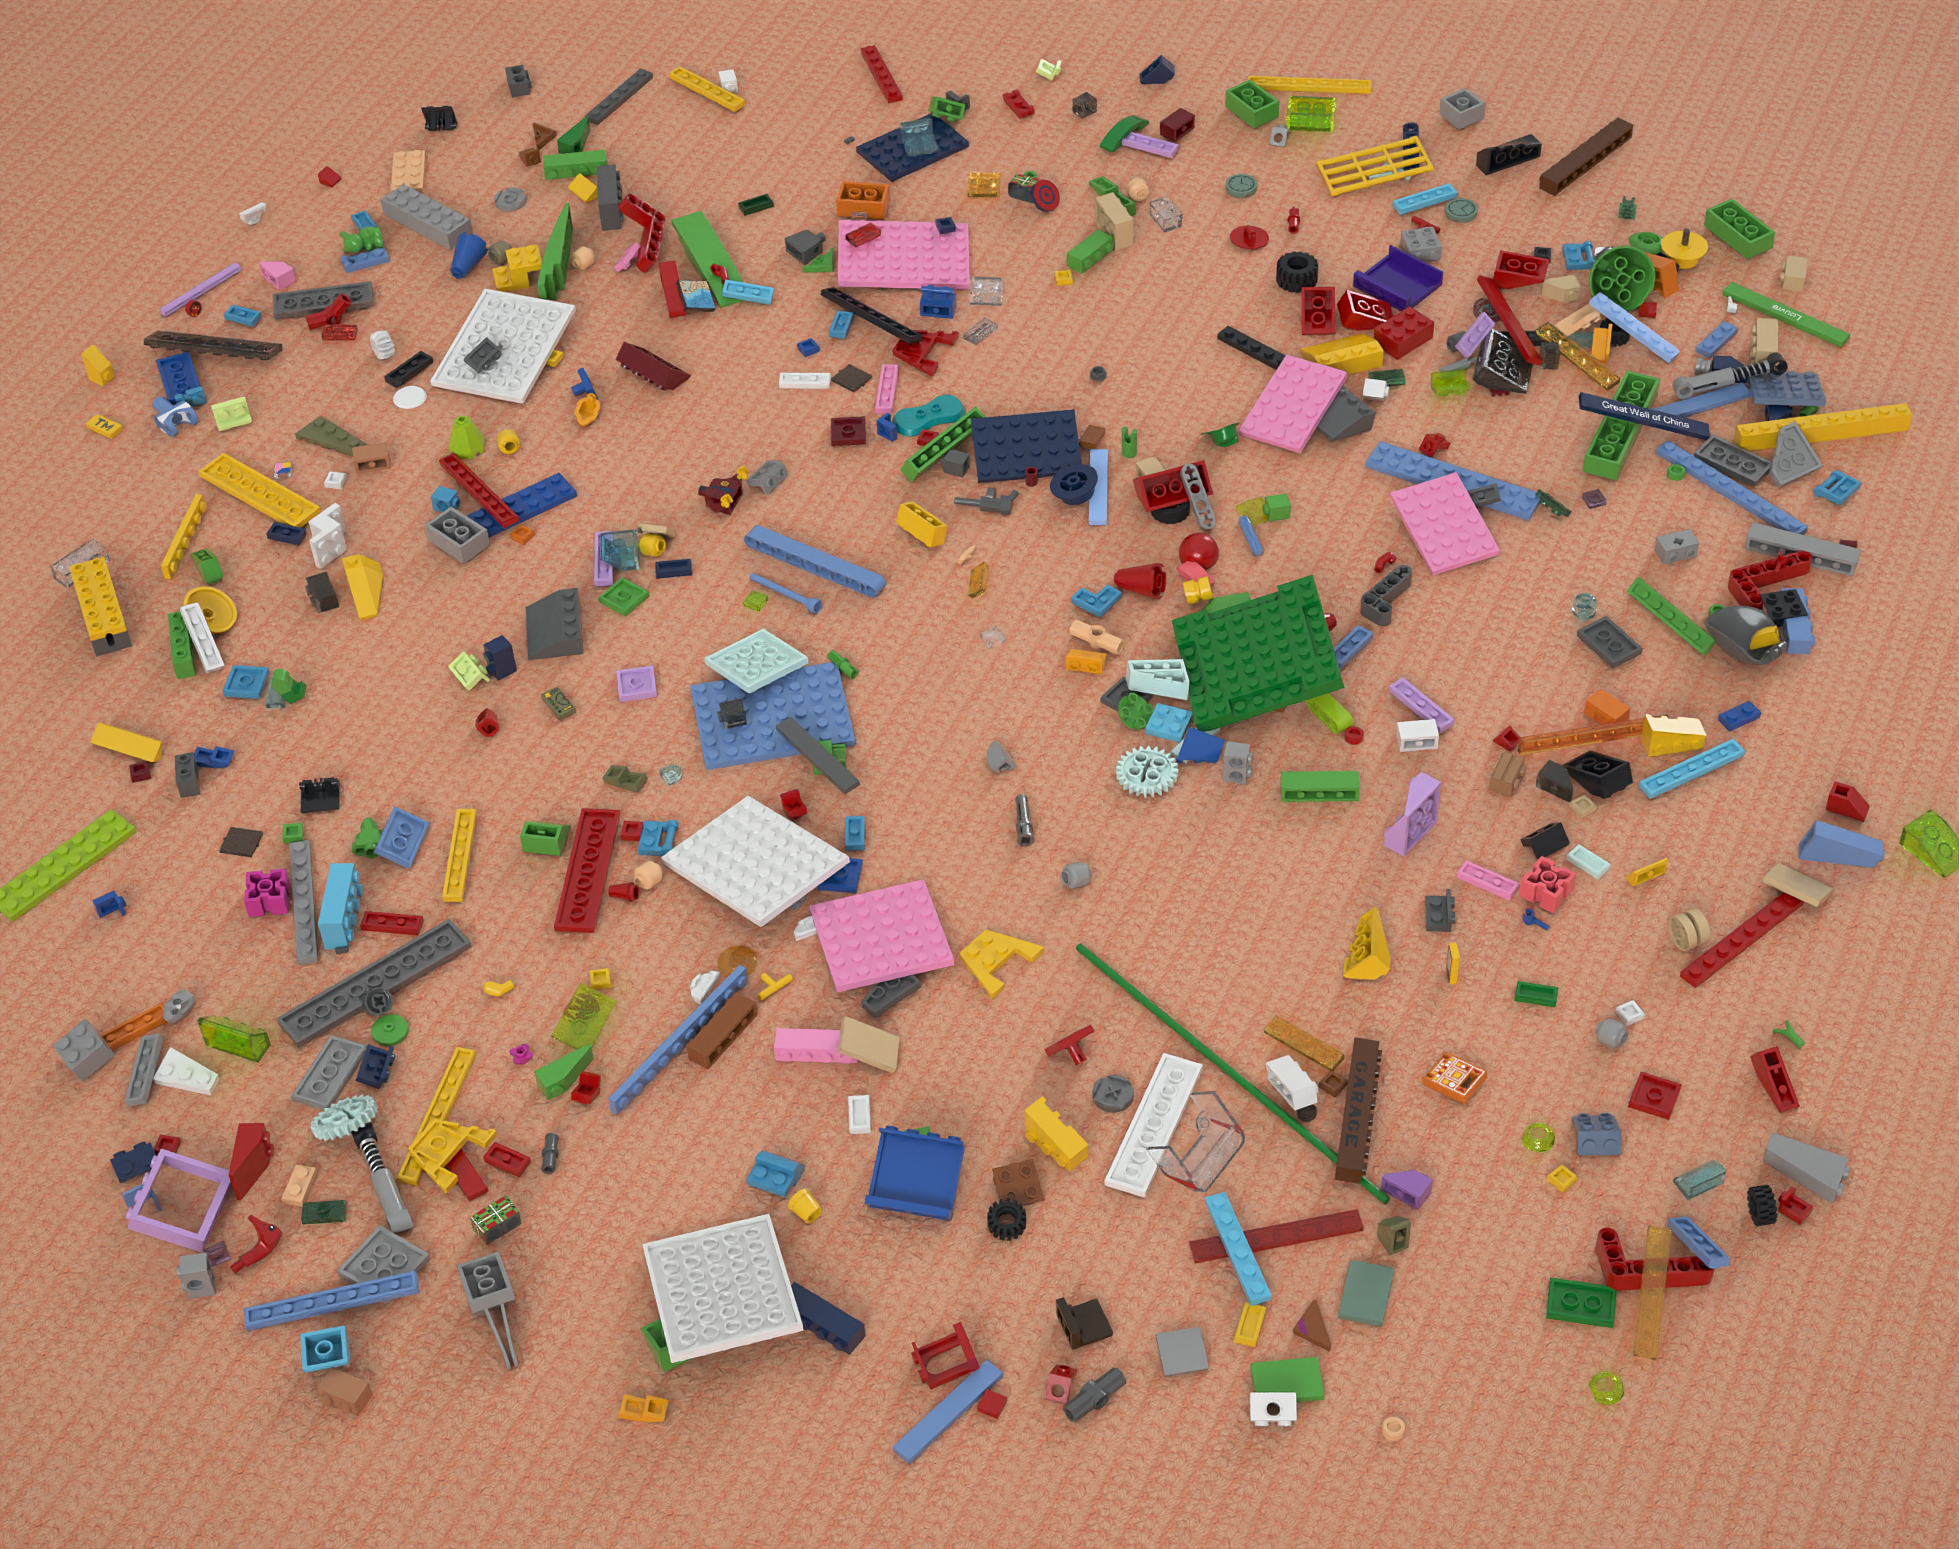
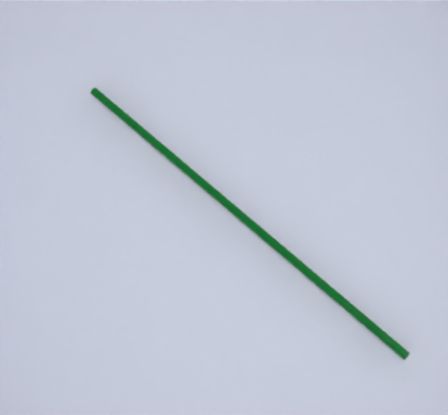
(1224, 1067)

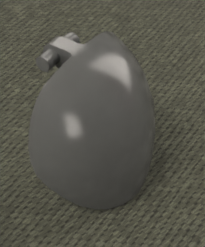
(1733, 631)

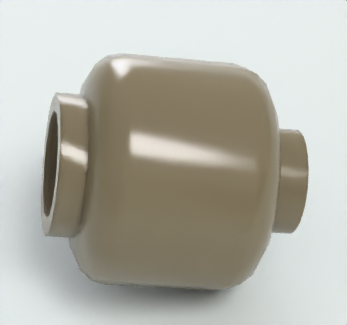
(497, 252)

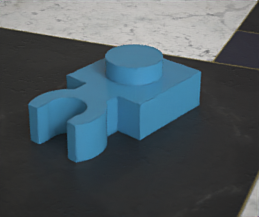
(193, 397)

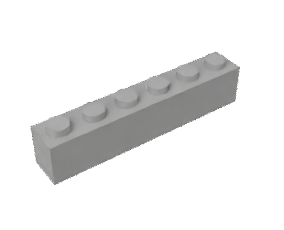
(1825, 554)

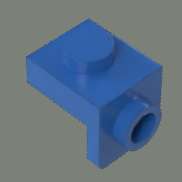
(109, 903)

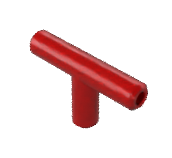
(1423, 224)

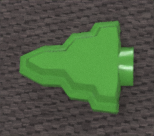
(367, 839)

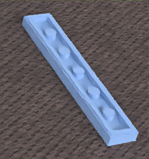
(1098, 501)

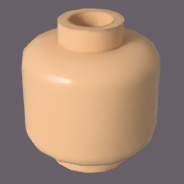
(1137, 189)
(582, 258)
(648, 875)

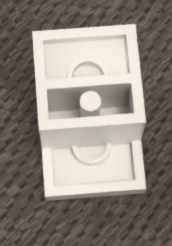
(327, 535)

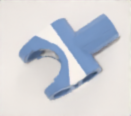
(171, 416)

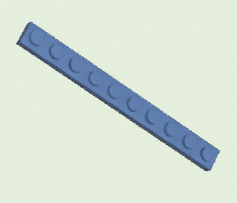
(1730, 488)
(677, 1040)

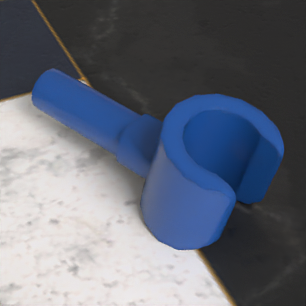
(1530, 918)

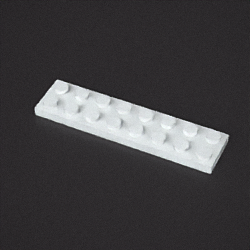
(1153, 1124)

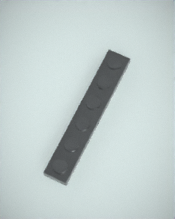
(619, 96)

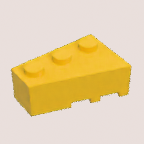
(1671, 735)
(1053, 1137)

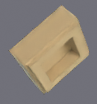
(1582, 806)

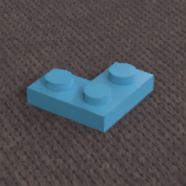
(1099, 603)

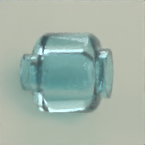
(1584, 606)

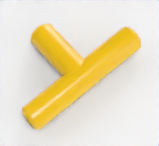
(773, 986)

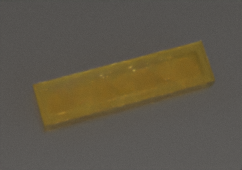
(1304, 1043)

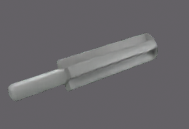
(1462, 364)

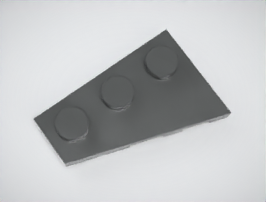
(889, 993)

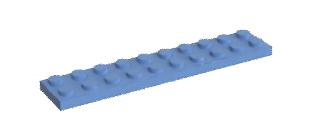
(1421, 468)

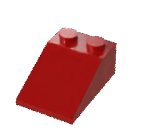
(1519, 270)
(1318, 310)
(1362, 311)
(249, 1156)

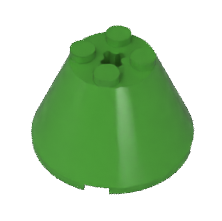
(1623, 276)

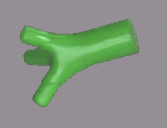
(1790, 1033)

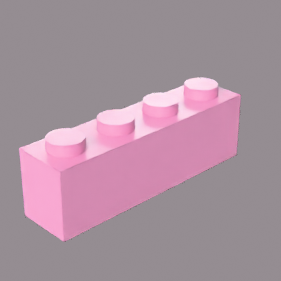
(809, 1046)

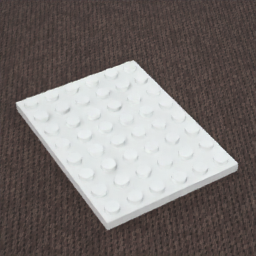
(528, 333)
(755, 860)
(721, 1288)

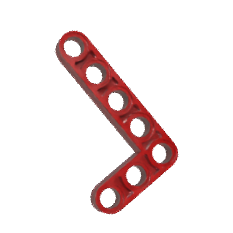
(653, 224)
(1746, 580)
(1627, 1274)

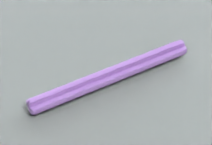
(200, 289)

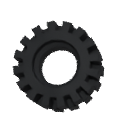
(1618, 335)
(1762, 1205)
(1006, 1230)

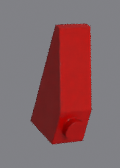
(1774, 1078)

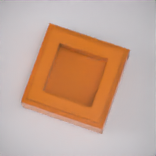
(522, 534)

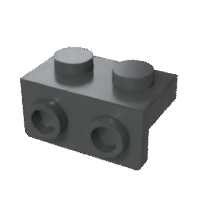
(483, 354)

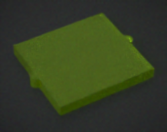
(1253, 510)

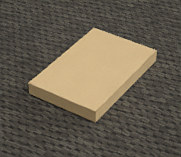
(1797, 885)
(868, 1044)

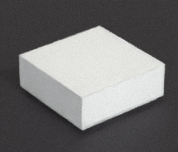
(335, 480)
(1630, 1013)

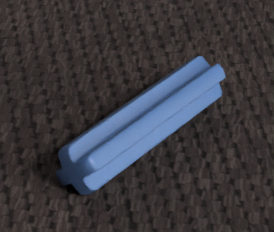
(1250, 535)

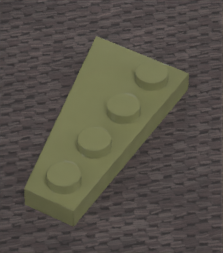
(329, 436)

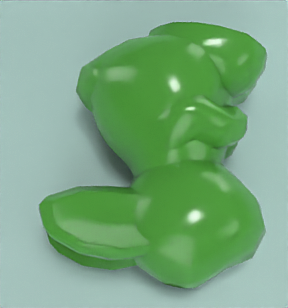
(367, 239)

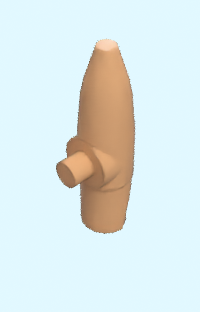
(966, 554)

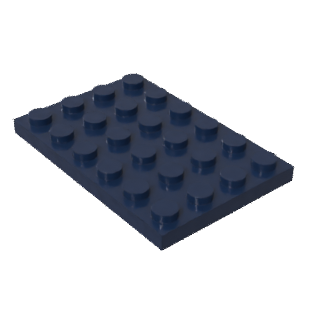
(890, 158)
(1015, 442)

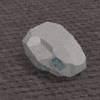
(179, 1006)

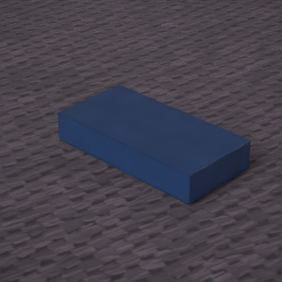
(673, 568)

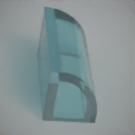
(1700, 1179)

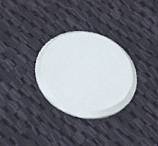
(409, 397)

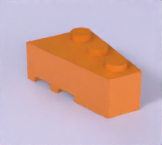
(1665, 275)

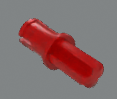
(1293, 220)

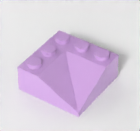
(1419, 815)

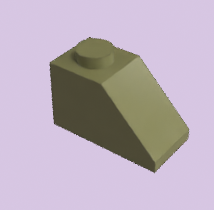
(1394, 1234)

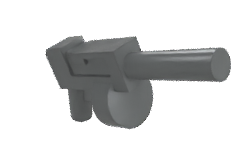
(990, 502)

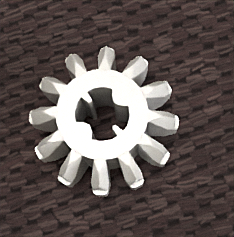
(382, 344)

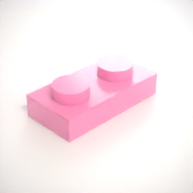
(629, 254)

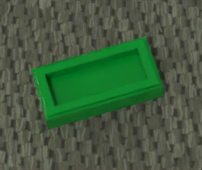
(1536, 994)

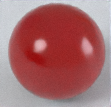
(1199, 549)

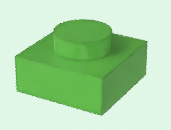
(292, 832)

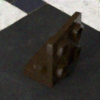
(1083, 1322)

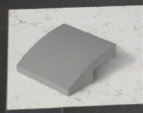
(1181, 1351)

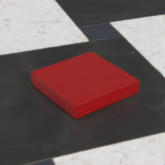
(1654, 1095)

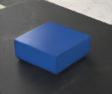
(808, 347)

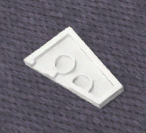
(185, 1074)

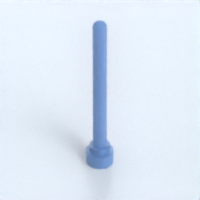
(813, 604)

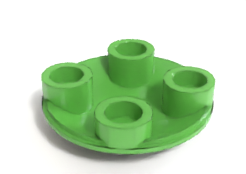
(1134, 711)

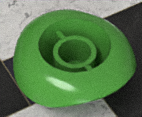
(1647, 242)

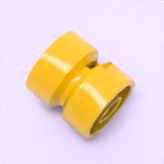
(1198, 590)

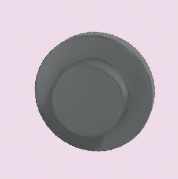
(1098, 373)

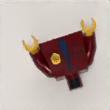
(724, 493)

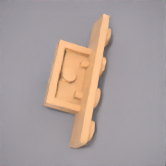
(1578, 320)

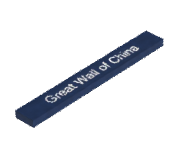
(1643, 416)

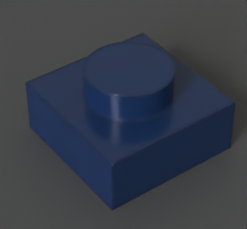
(945, 225)

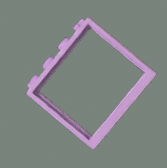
(168, 1232)

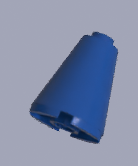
(467, 254)

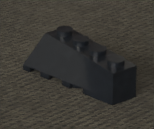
(1508, 154)

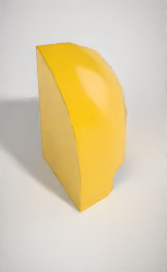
(1765, 637)

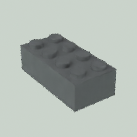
(609, 197)

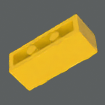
(921, 524)

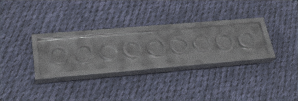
(388, 972)

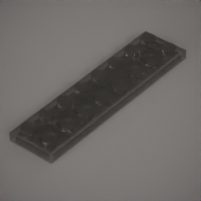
(213, 344)

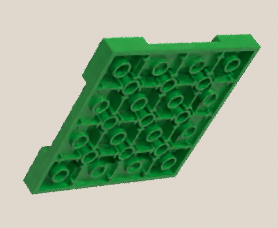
(1257, 655)

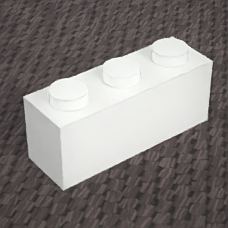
(1292, 1082)

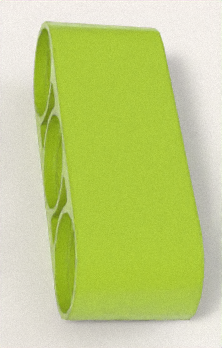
(1330, 713)

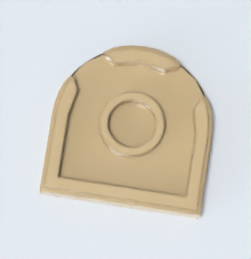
(664, 531)

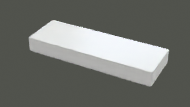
(805, 380)

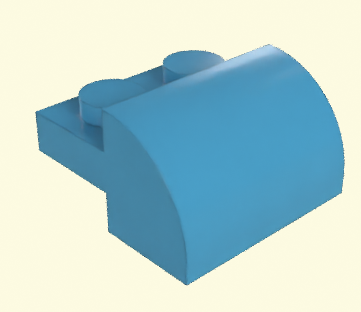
(775, 1173)

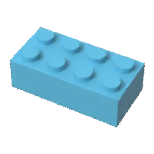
(340, 905)

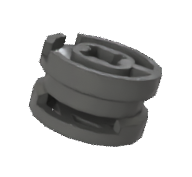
(377, 1001)

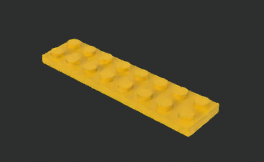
(259, 491)

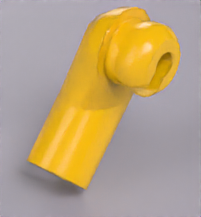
(498, 989)

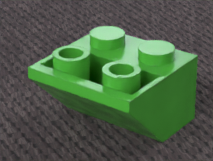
(544, 837)

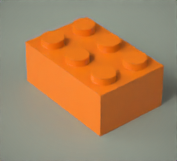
(863, 197)

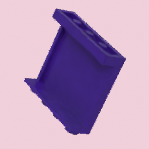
(1399, 279)

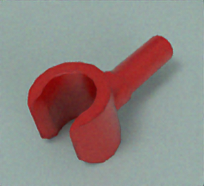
(1781, 560)

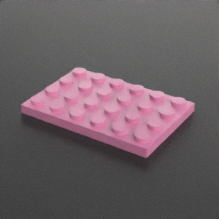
(1293, 403)
(1444, 523)

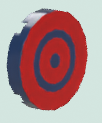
(1045, 195)

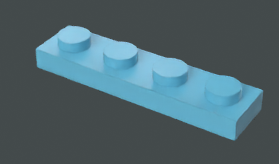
(1424, 199)

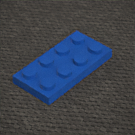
(177, 375)

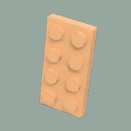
(409, 169)

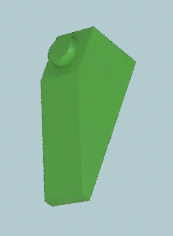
(207, 565)
(561, 1074)

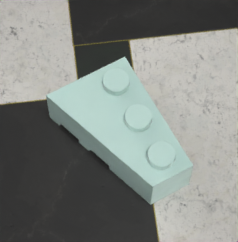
(1158, 677)

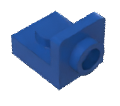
(886, 428)

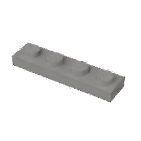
(144, 1070)

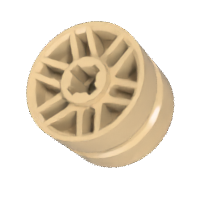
(1689, 929)

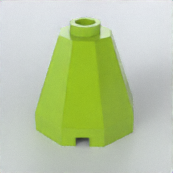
(466, 438)

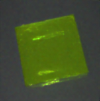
(755, 600)

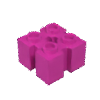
(267, 892)

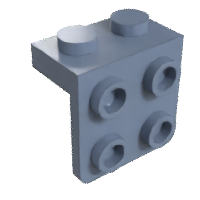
(1597, 1134)

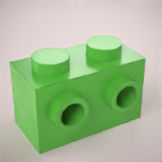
(947, 108)

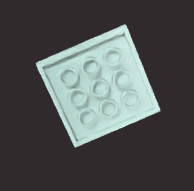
(756, 660)

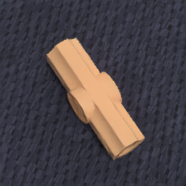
(1097, 637)

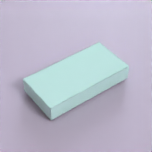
(1588, 861)

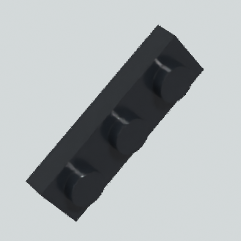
(408, 369)

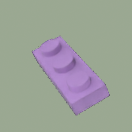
(1475, 335)

